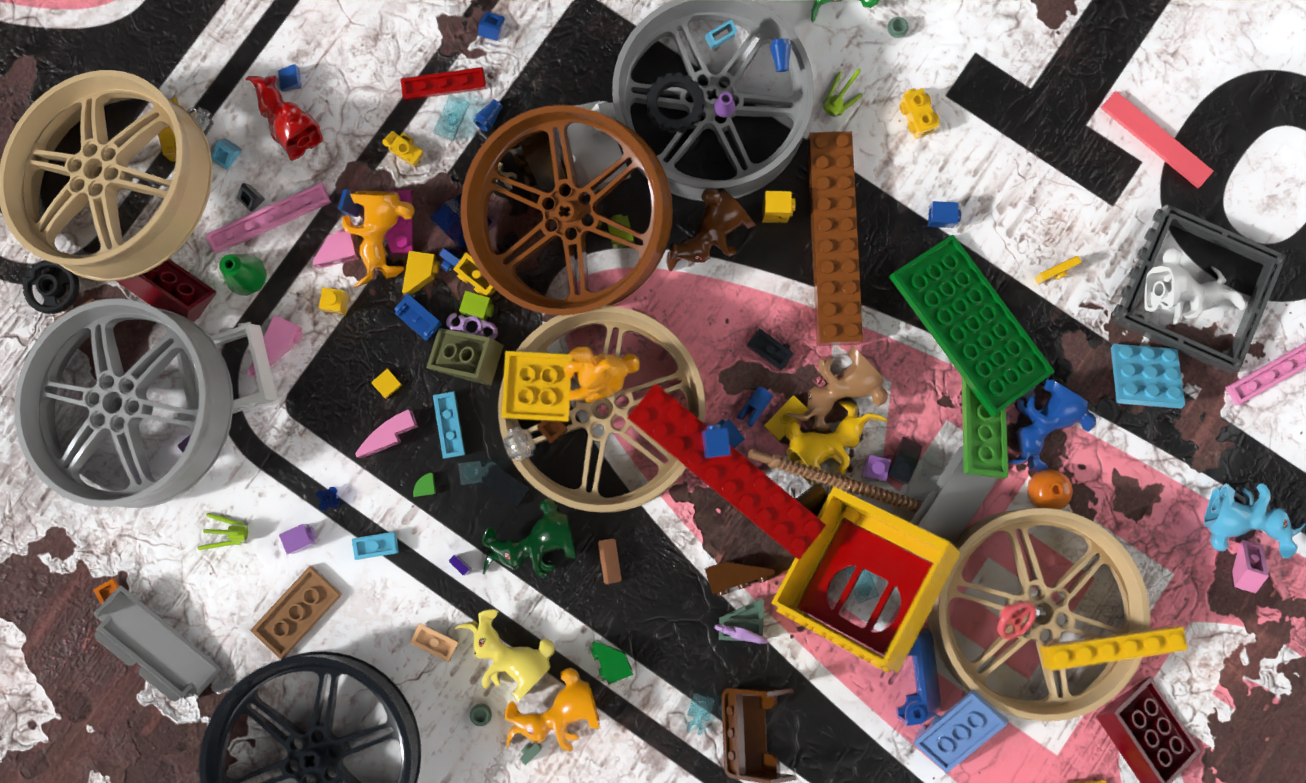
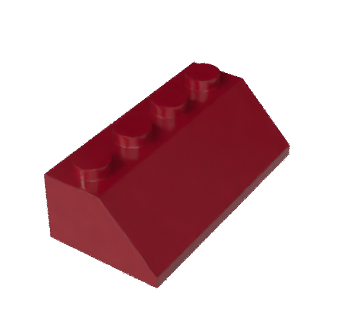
(172, 290)

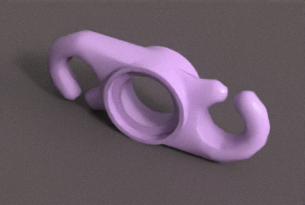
(482, 325)
(741, 633)

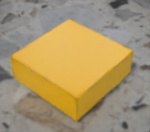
(386, 383)

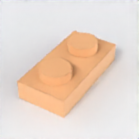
(434, 642)

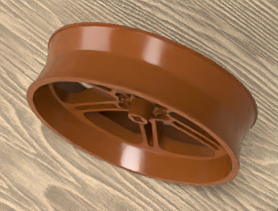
(481, 184)

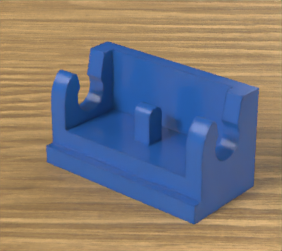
(417, 317)

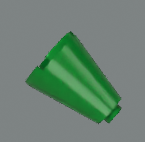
(243, 273)

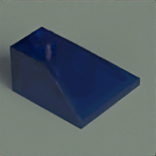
(448, 220)

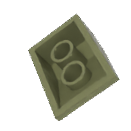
(465, 356)

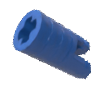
(758, 401)

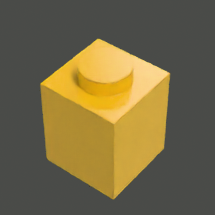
(333, 301)

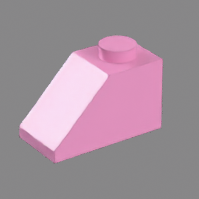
(337, 250)
(1250, 567)

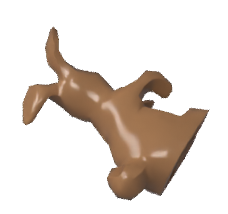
(854, 382)

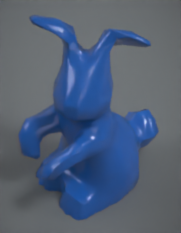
(1058, 413)

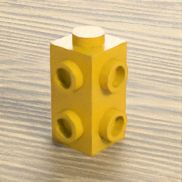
(919, 113)

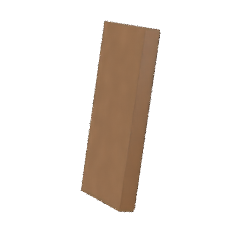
(296, 612)

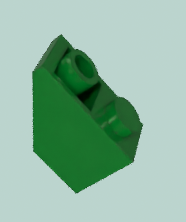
(613, 662)

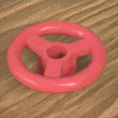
(1012, 615)

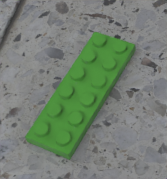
(983, 438)

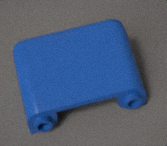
(927, 701)

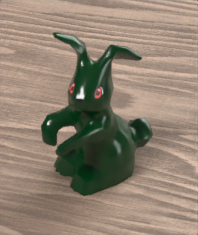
(547, 535)

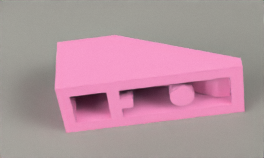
(279, 340)

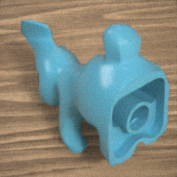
(1232, 519)

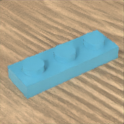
(449, 425)

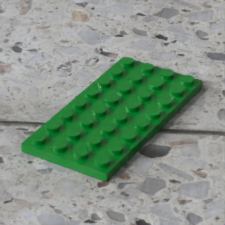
(972, 325)

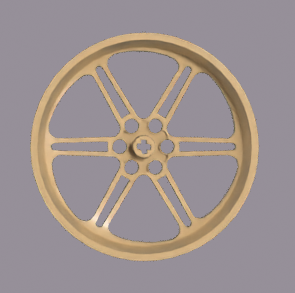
(102, 172)
(691, 385)
(1108, 552)

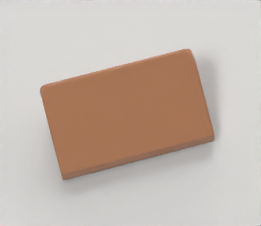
(609, 561)

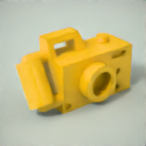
(403, 149)

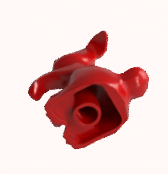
(287, 122)

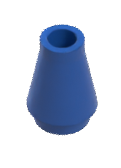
(781, 54)
(487, 116)

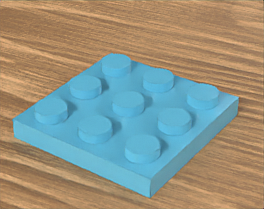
(1147, 376)

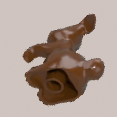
(720, 218)

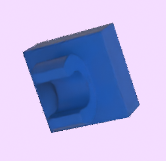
(451, 258)

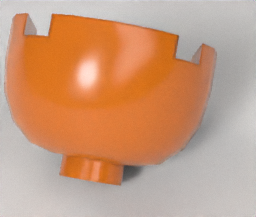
(1049, 489)

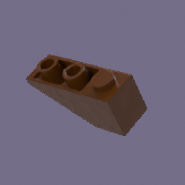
(729, 575)

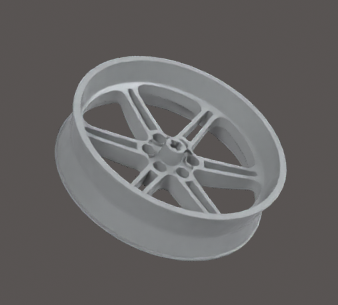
(759, 23)
(119, 403)

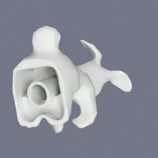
(1172, 286)

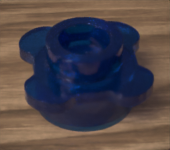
(334, 499)

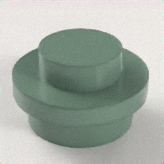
(897, 27)
(480, 714)

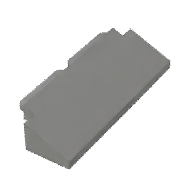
(955, 503)
(163, 653)

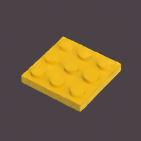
(536, 386)

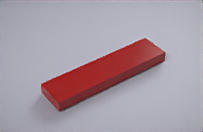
(443, 83)

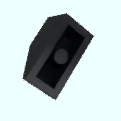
(904, 461)

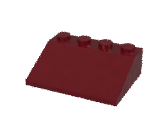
(1149, 734)

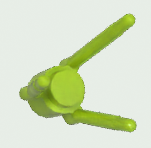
(834, 104)
(237, 533)

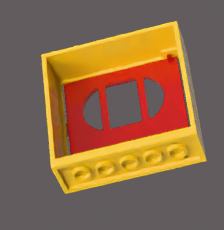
(915, 578)

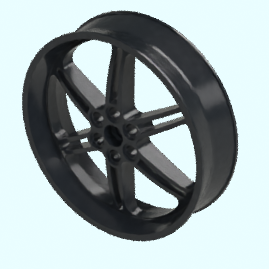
(239, 700)

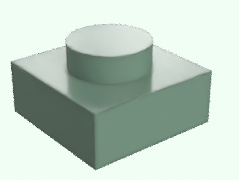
(530, 752)

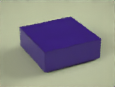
(460, 565)

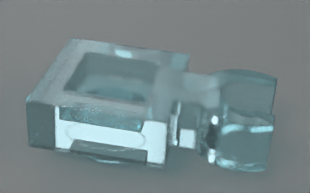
(472, 471)
(699, 709)

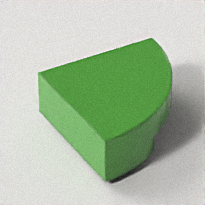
(425, 486)

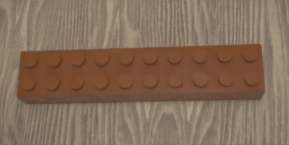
(834, 238)

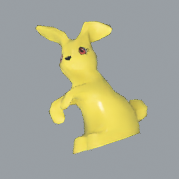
(520, 663)

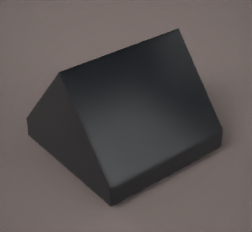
(249, 196)

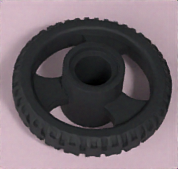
(42, 284)

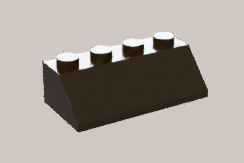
(535, 163)

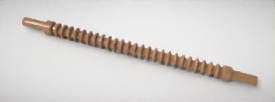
(836, 480)

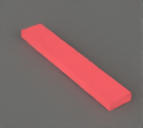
(1157, 139)

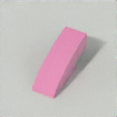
(387, 434)

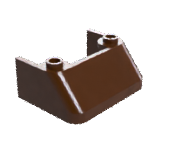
(746, 734)

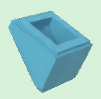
(225, 153)

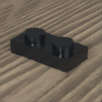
(770, 349)

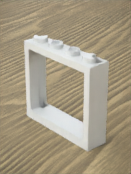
(260, 361)

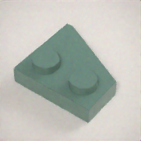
(746, 617)

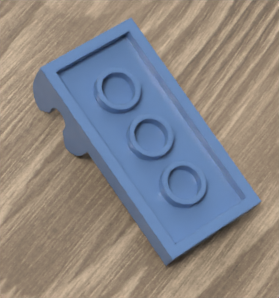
(959, 731)

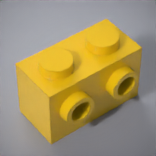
(469, 272)

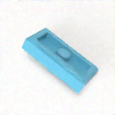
(375, 545)

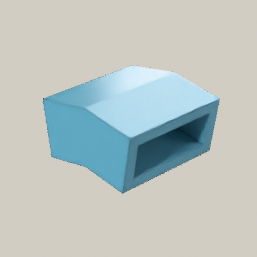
(709, 37)

